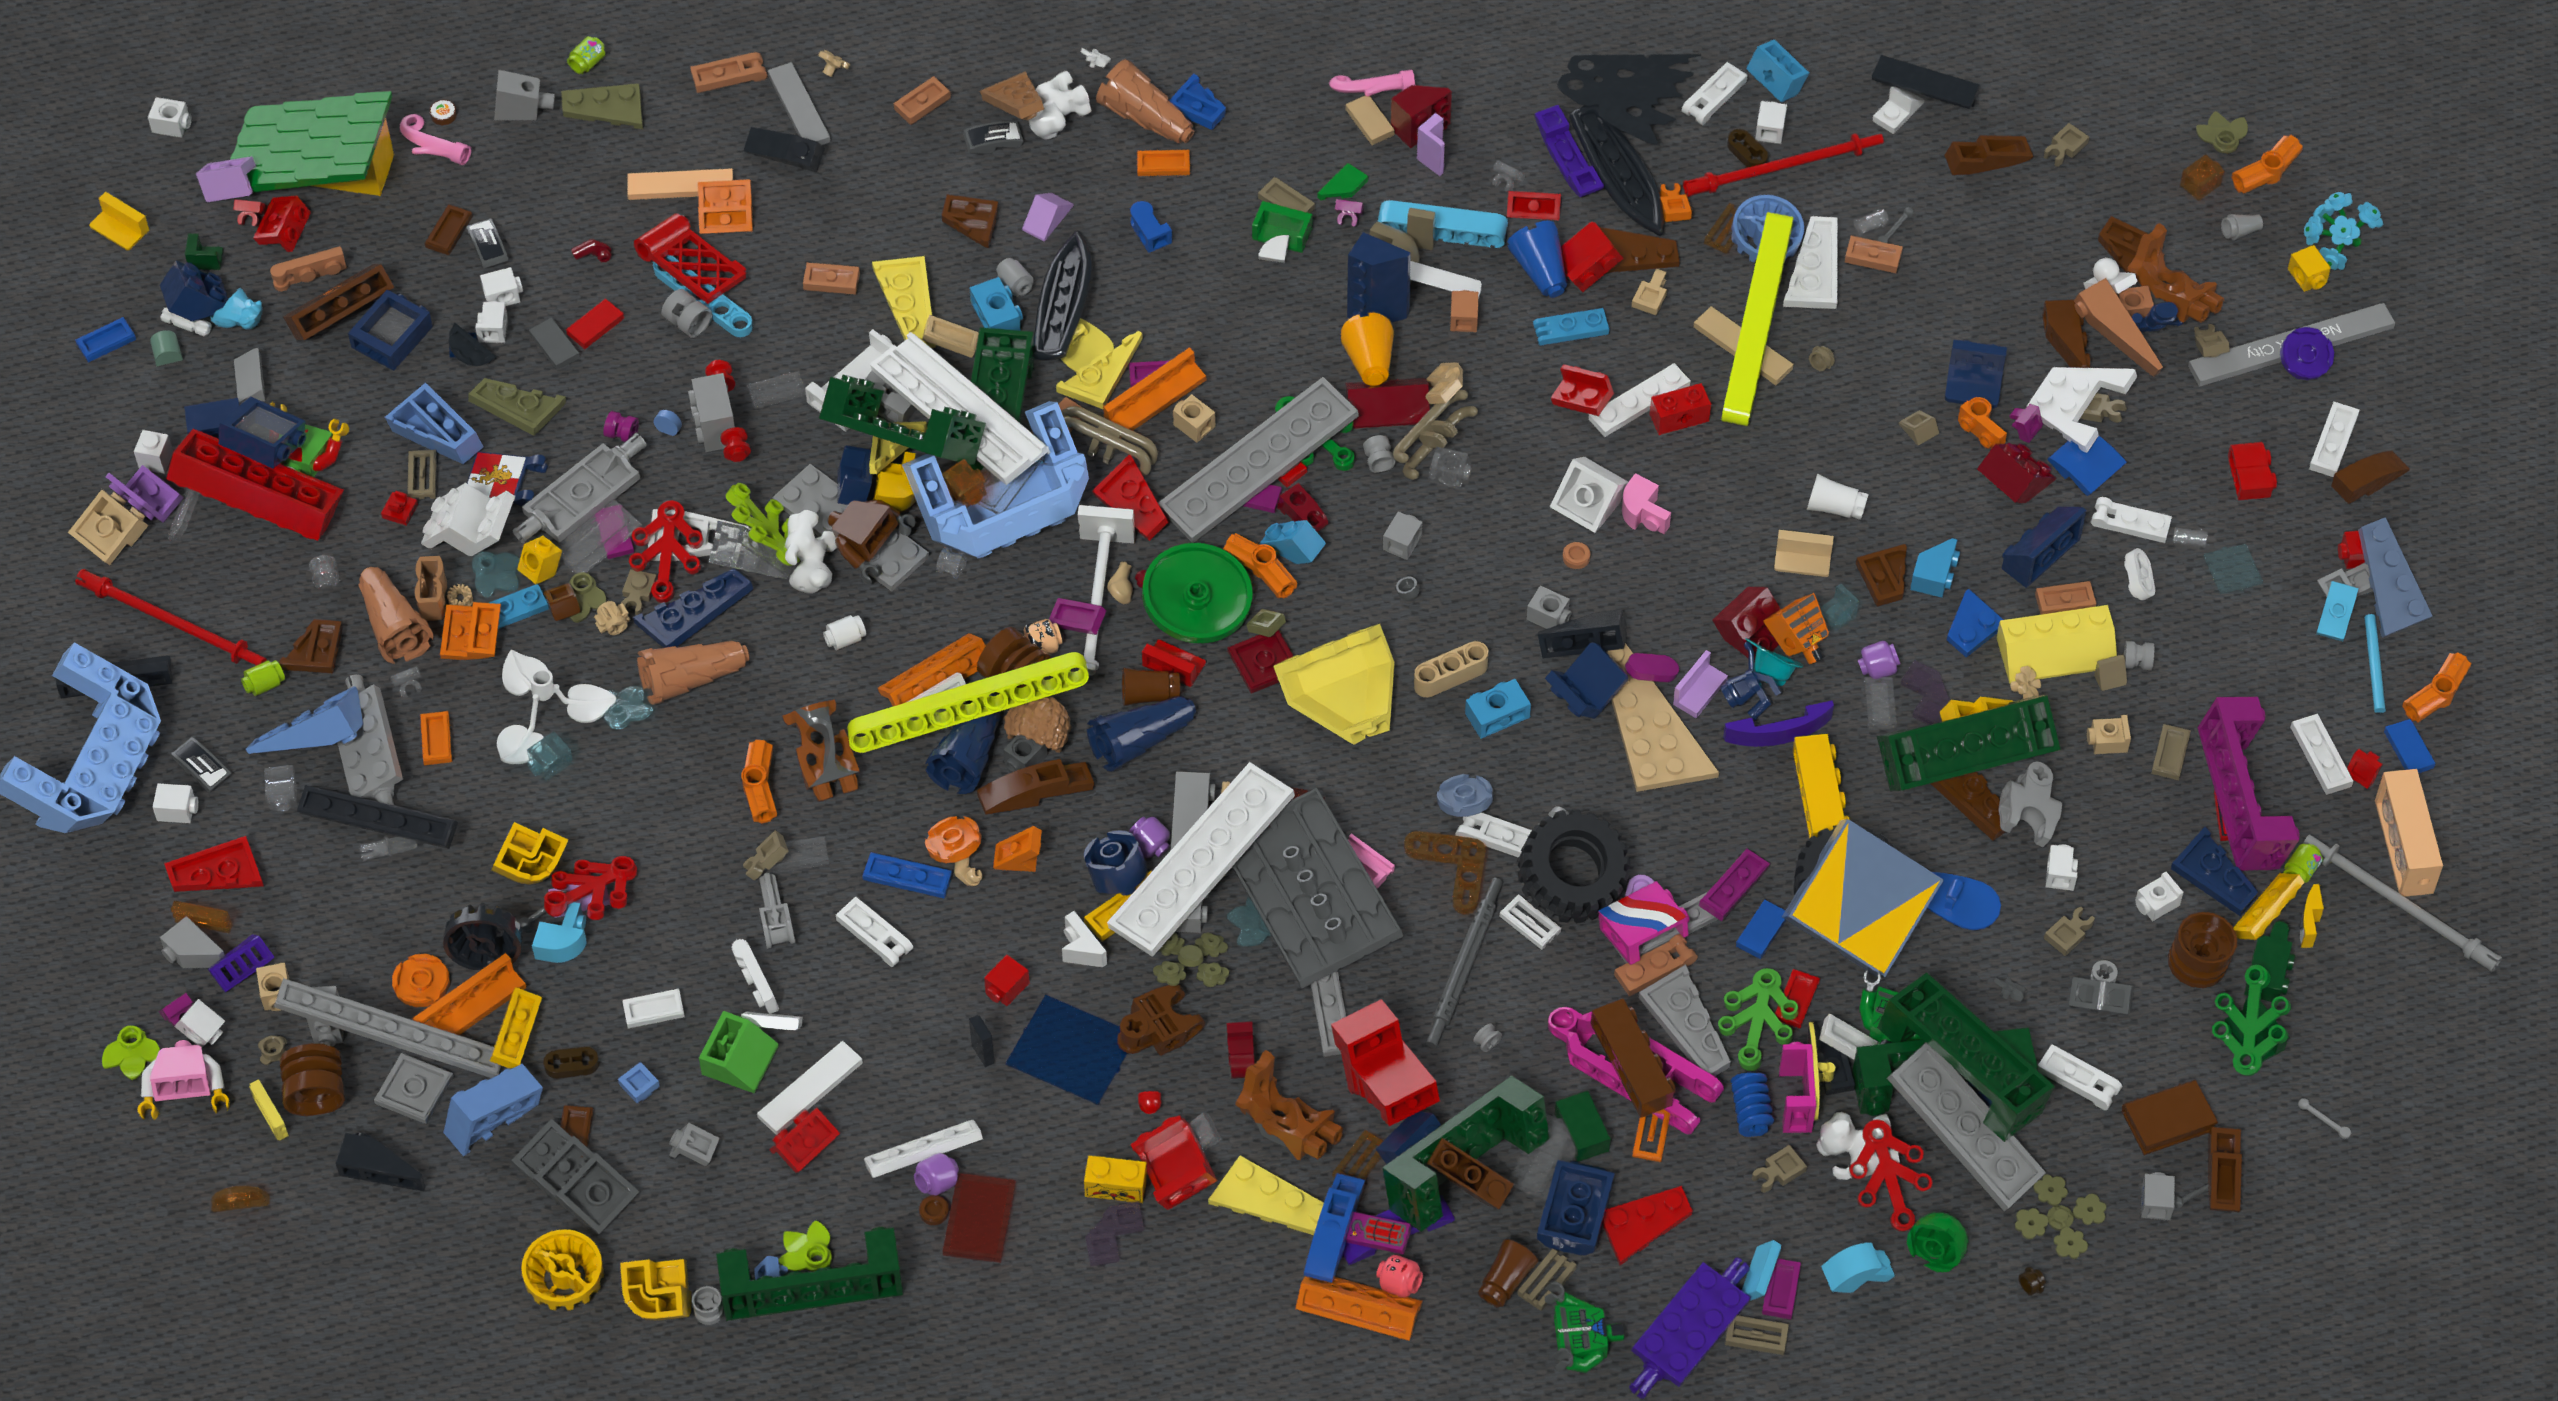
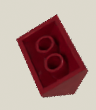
(1389, 403)

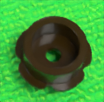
(2032, 1281)

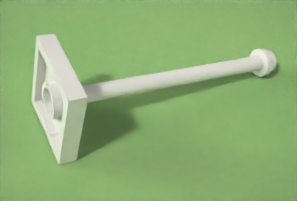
(1106, 526)

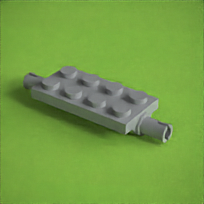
(581, 491)
(371, 757)

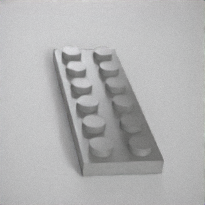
(818, 493)
(1957, 1119)

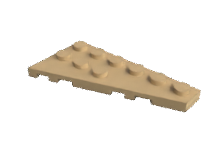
(1654, 737)

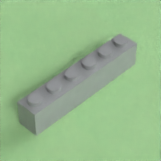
(1190, 803)

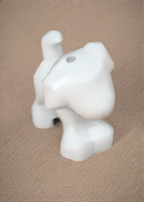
(1058, 102)
(801, 543)
(1840, 1136)

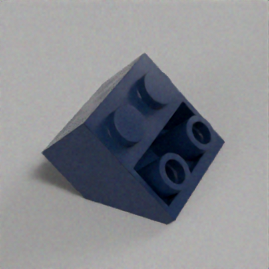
(192, 292)
(1407, 1134)

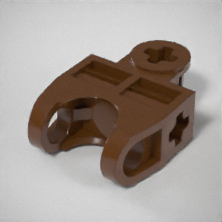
(1156, 1023)

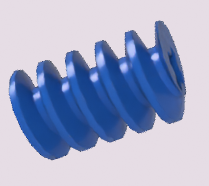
(1752, 1104)

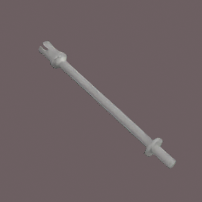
(2471, 947)

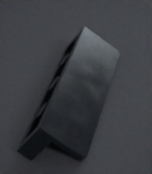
(1926, 82)
(153, 671)

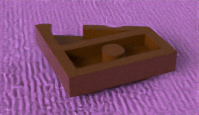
(971, 217)
(2120, 241)
(1884, 574)
(315, 648)

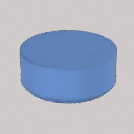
(667, 422)

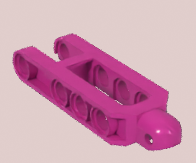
(1577, 1030)

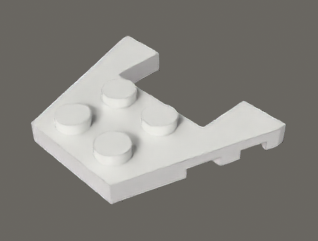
(2069, 392)

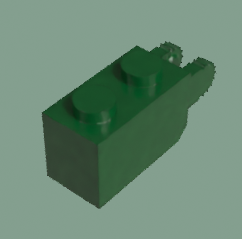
(2275, 956)

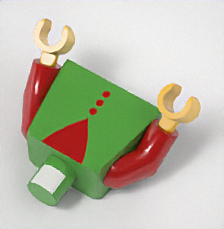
(319, 448)

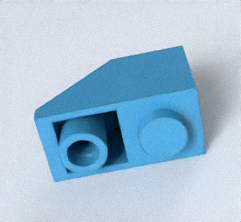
(1294, 541)
(1933, 569)

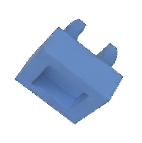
(638, 1083)
(770, 1267)

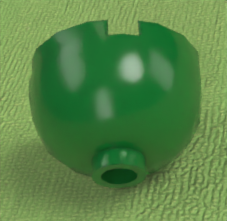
(1938, 1237)

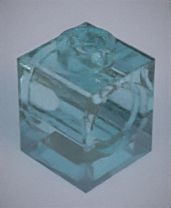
(549, 756)

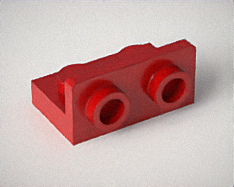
(283, 222)
(1583, 390)
(805, 1139)

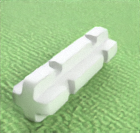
(199, 326)

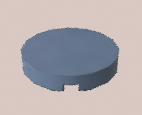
(1464, 795)

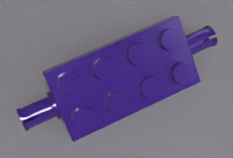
(1689, 1326)

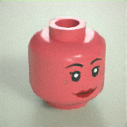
(1399, 1276)

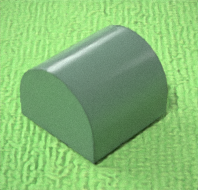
(165, 348)

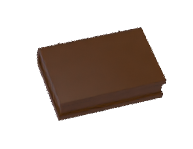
(2169, 1117)

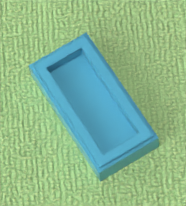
(1761, 1269)

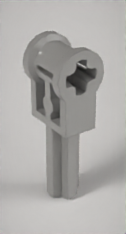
(774, 915)

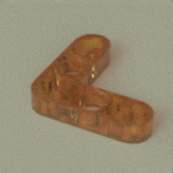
(1465, 862)

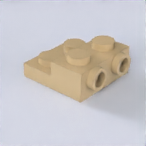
(108, 526)

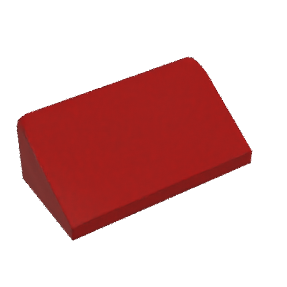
(1533, 205)

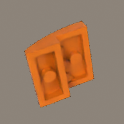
(725, 206)
(470, 631)

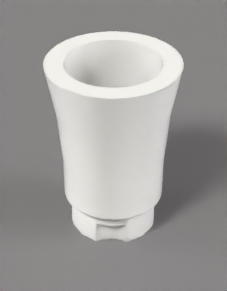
(1836, 498)

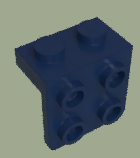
(1975, 372)
(1588, 682)

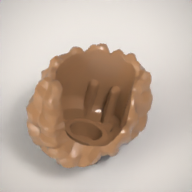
(1040, 720)

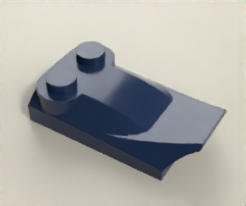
(1575, 1207)

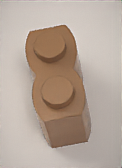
(431, 588)

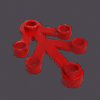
(665, 546)
(620, 870)
(1888, 1170)

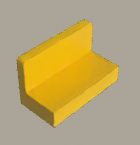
(119, 222)

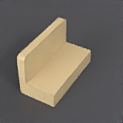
(1803, 553)

